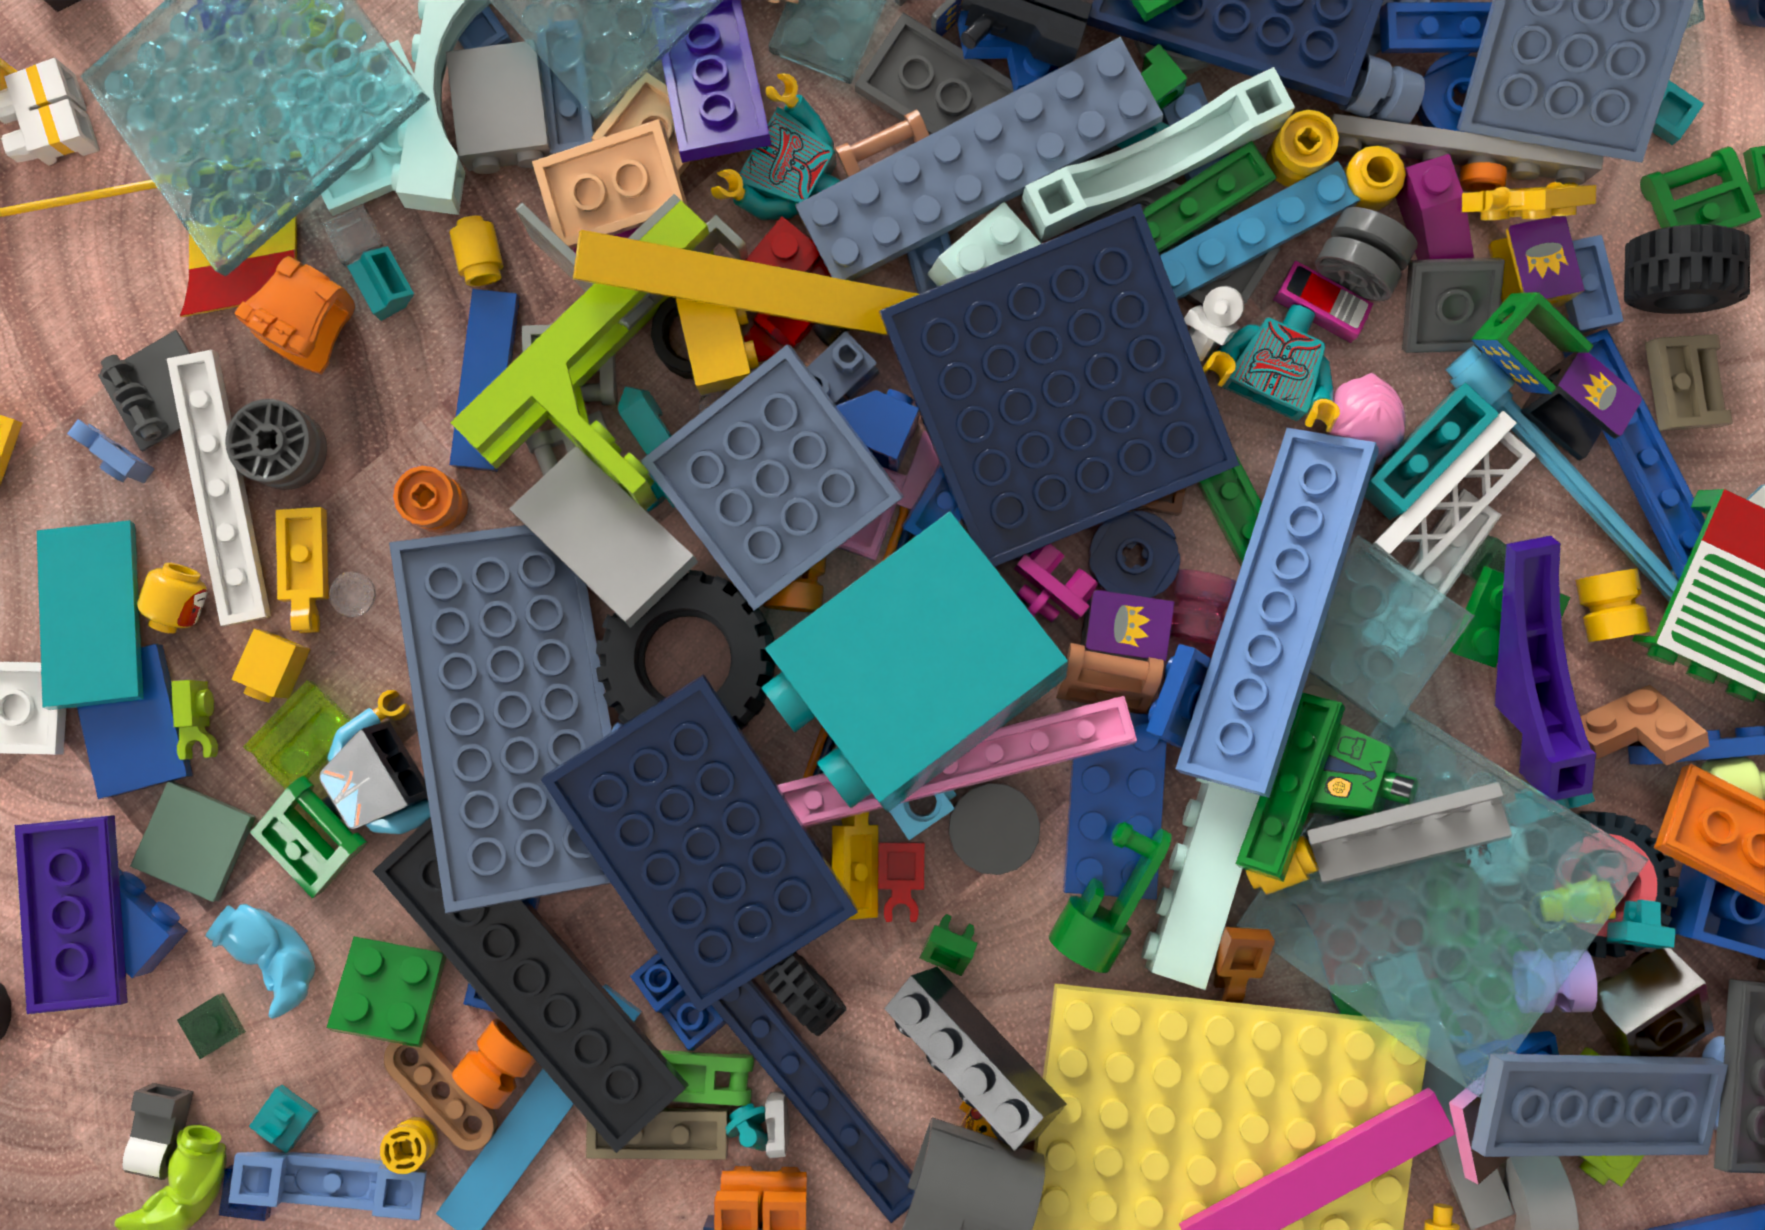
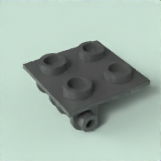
(144, 389)

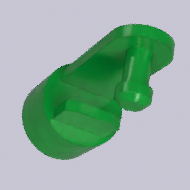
(1090, 931)

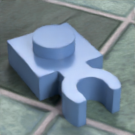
(116, 458)

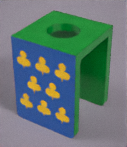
(1547, 319)

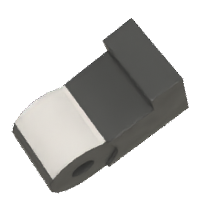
(157, 1120)

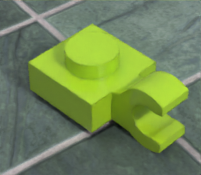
(191, 713)

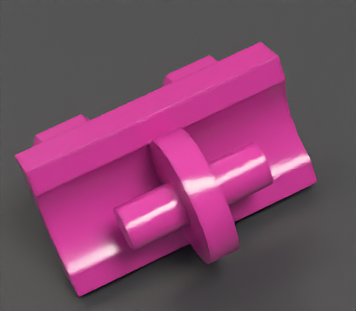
(1038, 570)

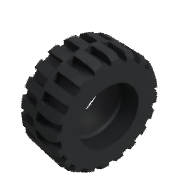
(700, 596)

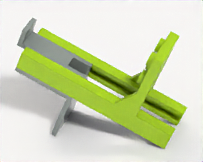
(550, 372)

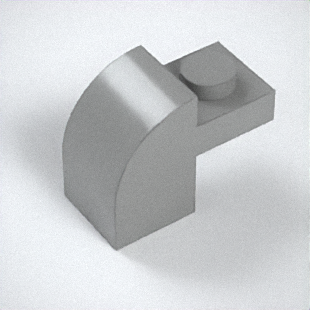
(1540, 1193)

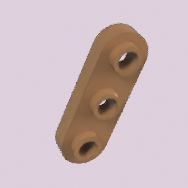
(449, 1112)

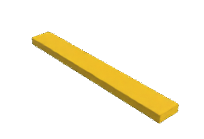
(732, 282)

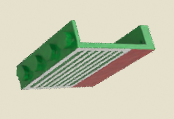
(1720, 600)

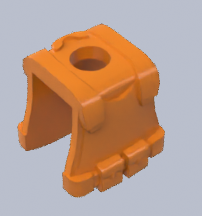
(298, 314)

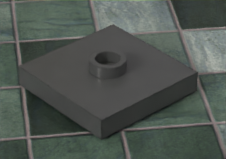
(1449, 302)

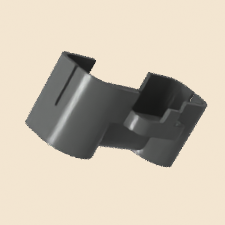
(973, 1182)

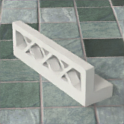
(1447, 483)

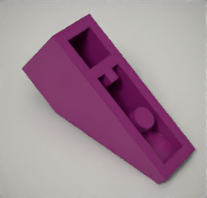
(1433, 210)

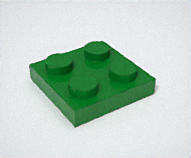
(387, 992)

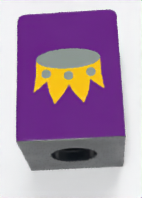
(1583, 404)

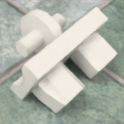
(1215, 320)

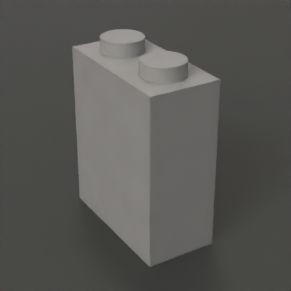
(498, 106)

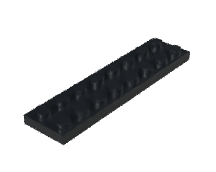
(541, 997)

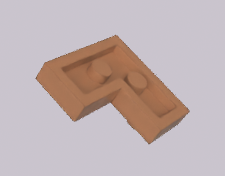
(1644, 718)

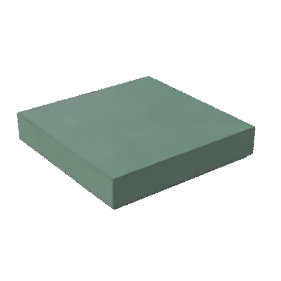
(193, 841)

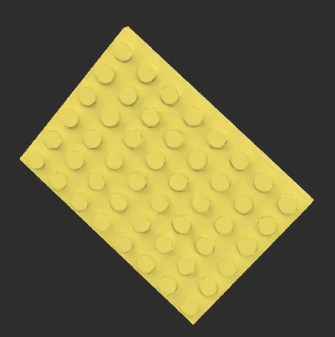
(1204, 1098)

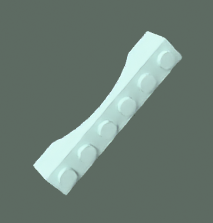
(429, 168)
(1101, 184)

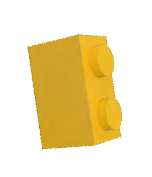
(716, 345)

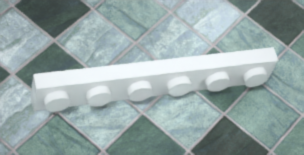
(218, 489)

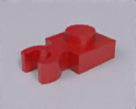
(902, 871)

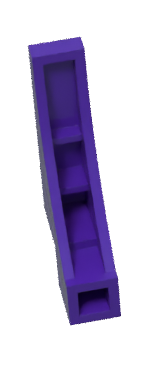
(1534, 674)

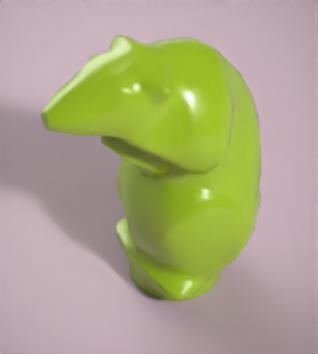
(194, 1183)

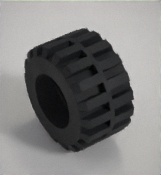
(1687, 269)

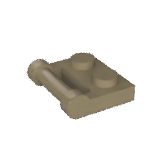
(1687, 382)

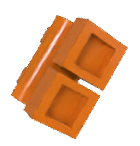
(761, 1196)

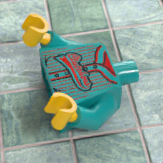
(789, 169)
(1279, 368)

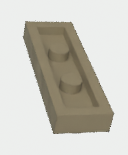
(670, 1135)

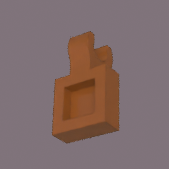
(1241, 956)

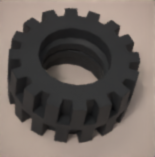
(804, 993)

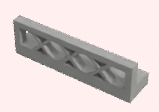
(1410, 833)

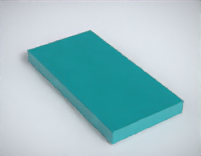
(89, 615)

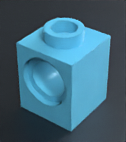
(914, 823)

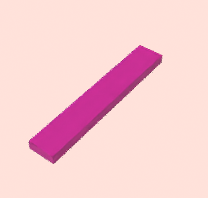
(1331, 1169)

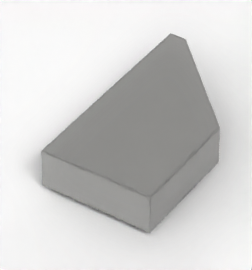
(777, 1124)

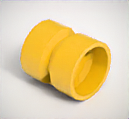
(1302, 146)
(1612, 605)

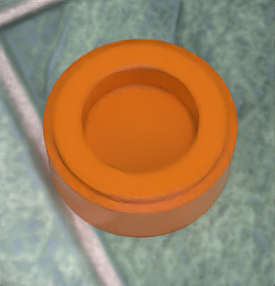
(1482, 176)

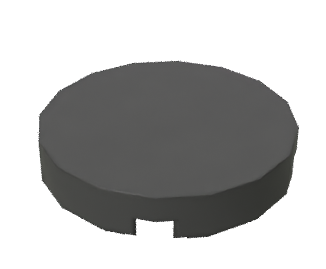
(994, 828)

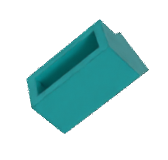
(381, 282)

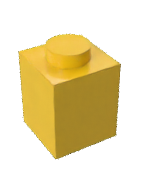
(270, 666)

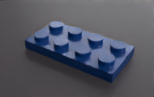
(1110, 790)

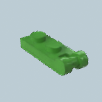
(700, 1073)

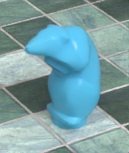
(277, 948)

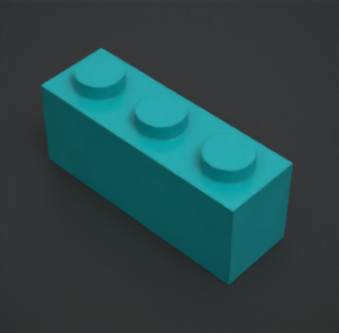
(1429, 451)

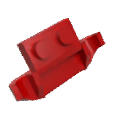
(789, 249)

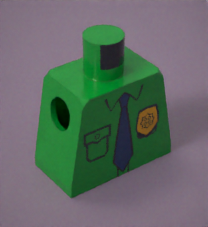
(1360, 777)

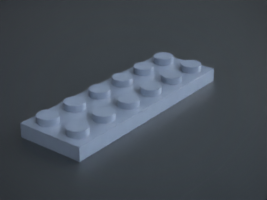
(1598, 1105)

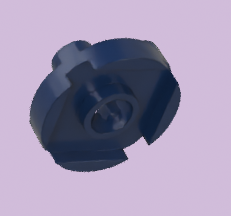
(1127, 530)

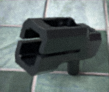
(1046, 27)

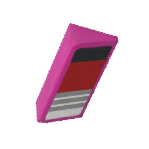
(1334, 305)

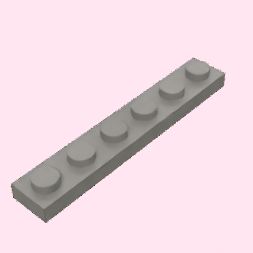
(1424, 143)

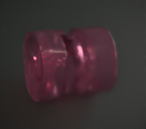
(1201, 605)

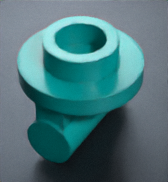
(746, 1124)

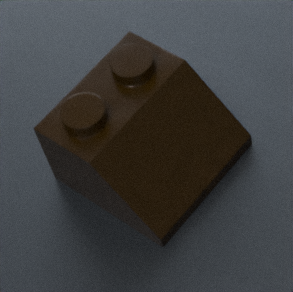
(1653, 1006)

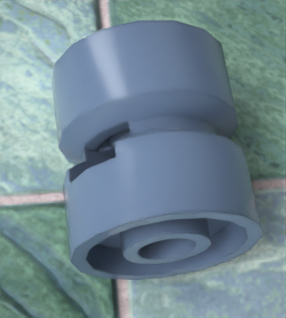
(1385, 92)

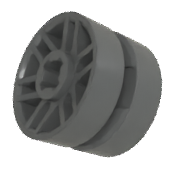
(1367, 253)
(253, 447)

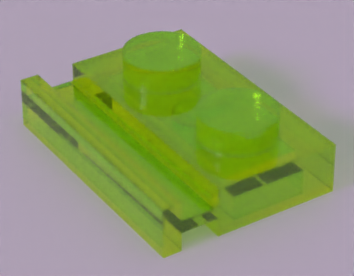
(298, 735)

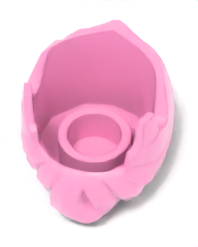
(1370, 413)

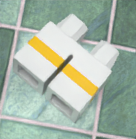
(48, 112)

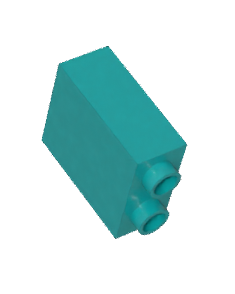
(913, 666)

